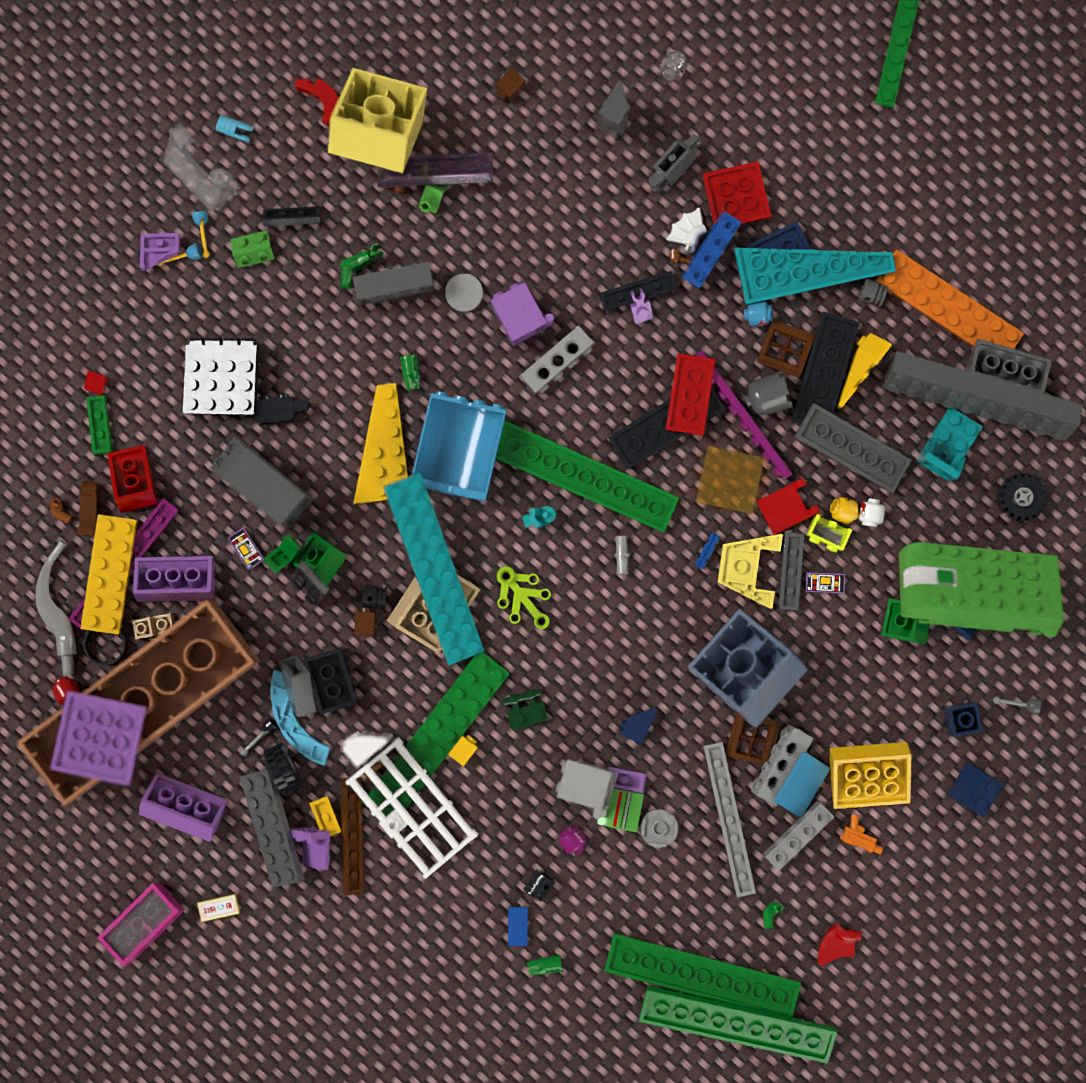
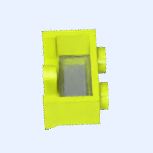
(828, 533)

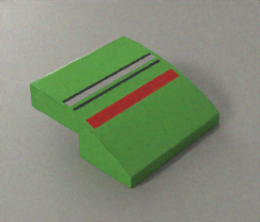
(623, 810)

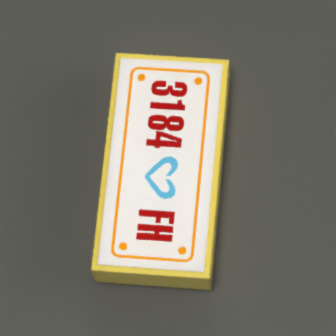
(218, 907)

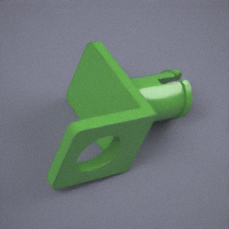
(432, 197)

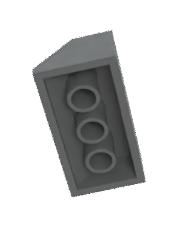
(1009, 365)

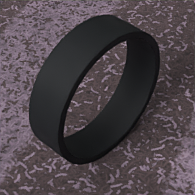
(88, 654)

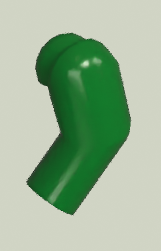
(769, 912)

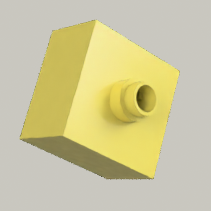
(377, 120)

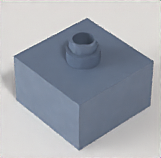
(747, 668)

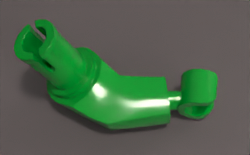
(356, 263)

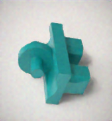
(539, 516)

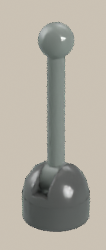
(1033, 705)

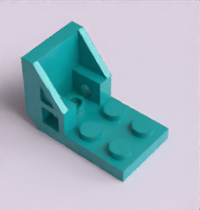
(949, 445)

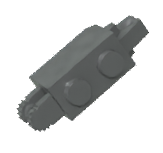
(674, 163)

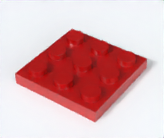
(738, 193)

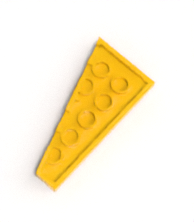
(384, 447)

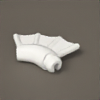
(688, 230)

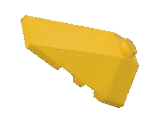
(866, 356)

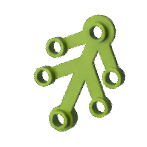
(521, 594)

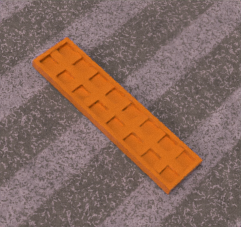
(946, 304)

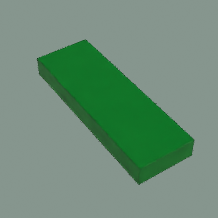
(99, 424)

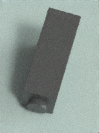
(298, 686)

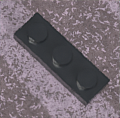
(291, 216)

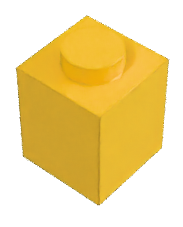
(463, 749)

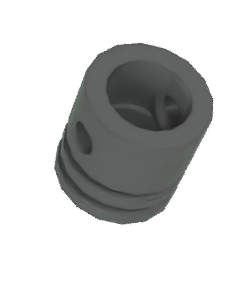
(872, 292)

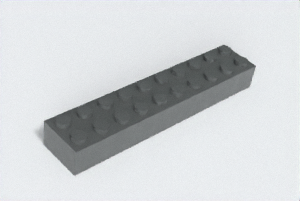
(982, 396)

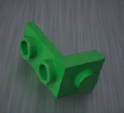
(283, 554)

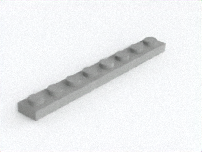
(729, 819)

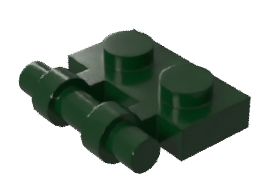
(525, 715)

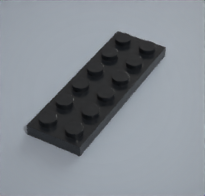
(826, 365)
(649, 433)

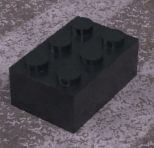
(331, 681)

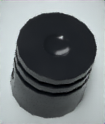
(377, 599)
(539, 885)

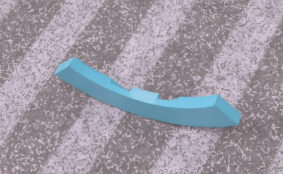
(290, 725)

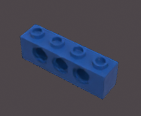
(711, 249)

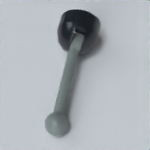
(268, 727)

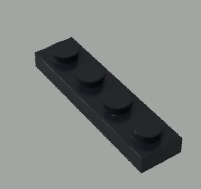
(651, 287)

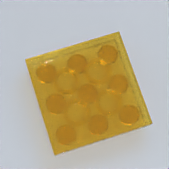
(729, 480)

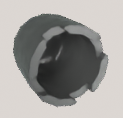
(769, 394)

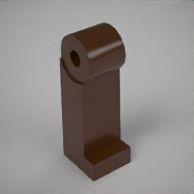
(88, 508)

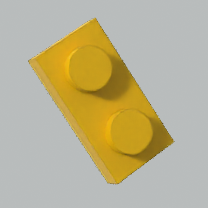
(325, 815)

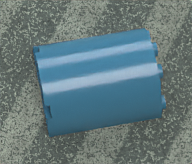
(459, 445)

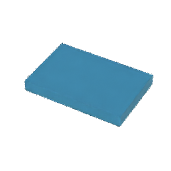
(802, 784)

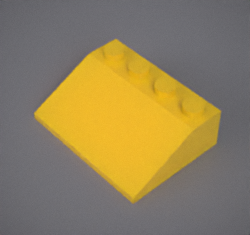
(870, 775)

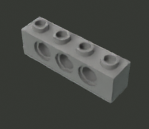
(575, 337)
(779, 752)
(798, 835)

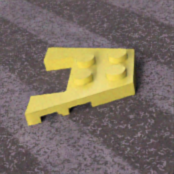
(740, 567)

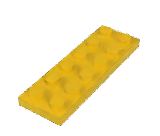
(109, 574)

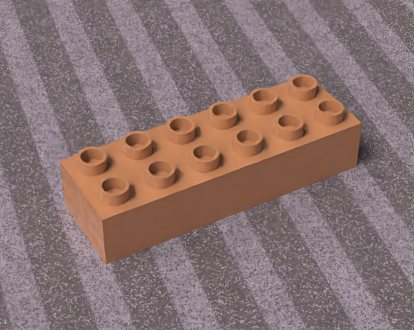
(167, 676)

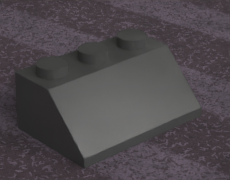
(613, 114)

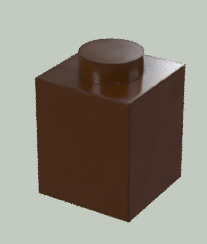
(510, 85)
(365, 622)

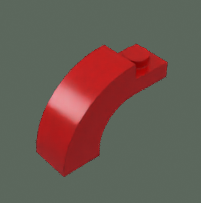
(322, 92)

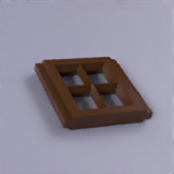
(791, 332)
(735, 735)

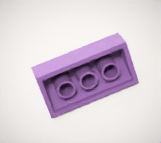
(174, 578)
(182, 807)

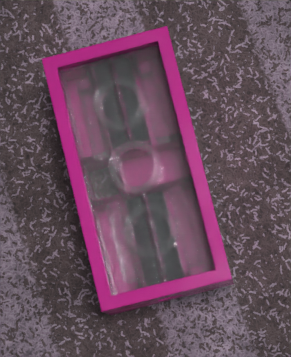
(141, 923)

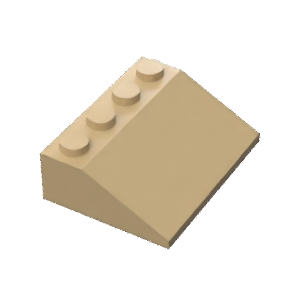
(413, 616)

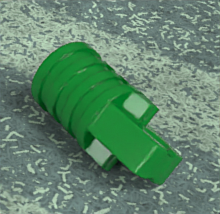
(410, 372)
(545, 965)

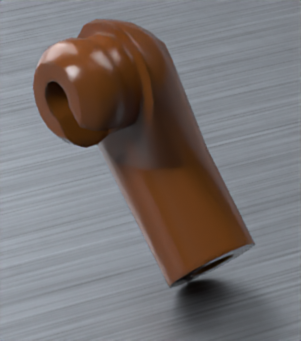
(58, 512)

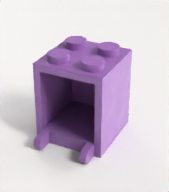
(519, 313)

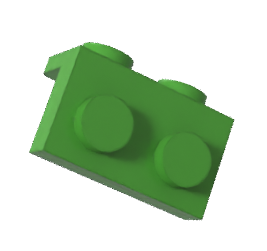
(252, 249)

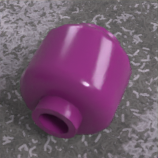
(572, 840)

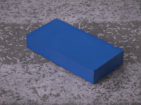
(517, 925)

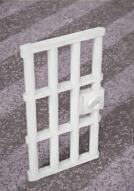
(400, 818)

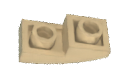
(152, 625)

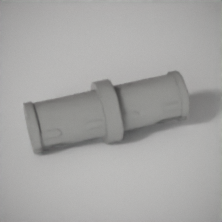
(622, 555)

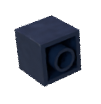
(962, 718)

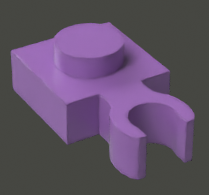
(641, 308)

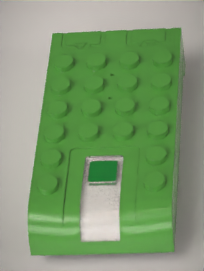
(980, 588)

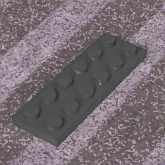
(852, 448)
(272, 828)

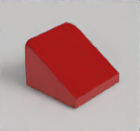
(95, 383)

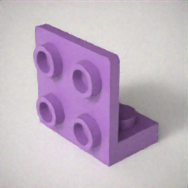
(314, 846)

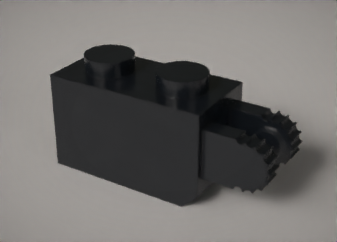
(279, 409)

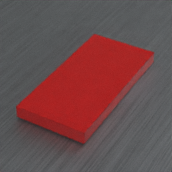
(690, 394)

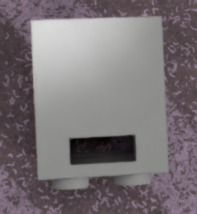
(587, 785)

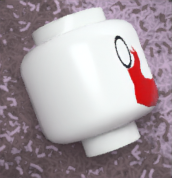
(871, 513)

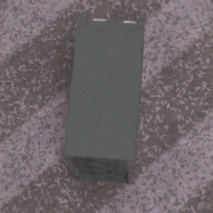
(262, 483)

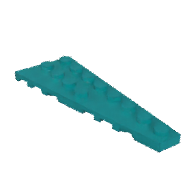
(785, 272)

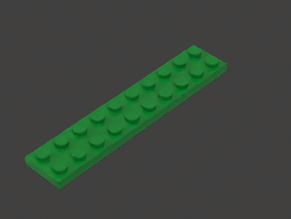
(585, 477)
(445, 725)
(701, 975)
(737, 1024)

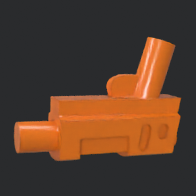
(856, 837)

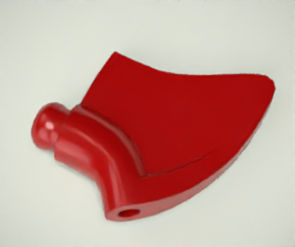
(837, 944)

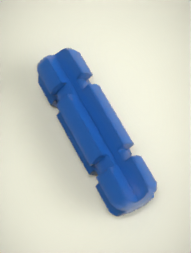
(707, 550)

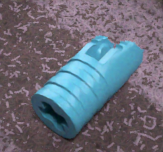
(230, 127)

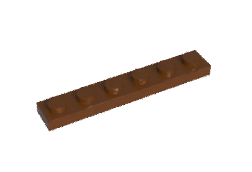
(351, 839)

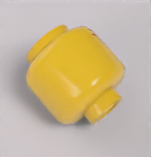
(844, 510)

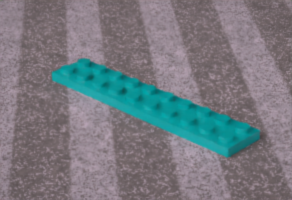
(433, 568)

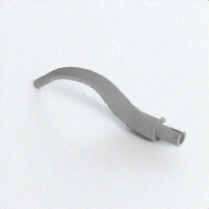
(53, 616)

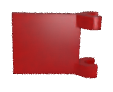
(785, 507)

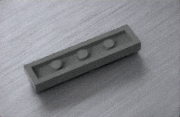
(791, 571)

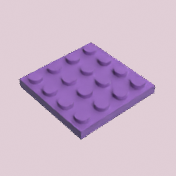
(98, 738)

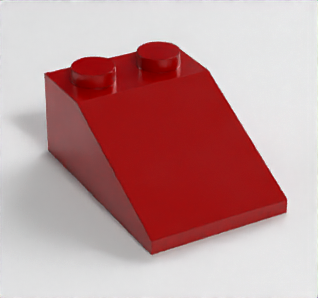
(132, 478)

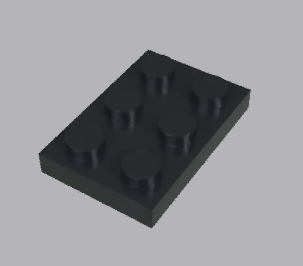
(306, 581)

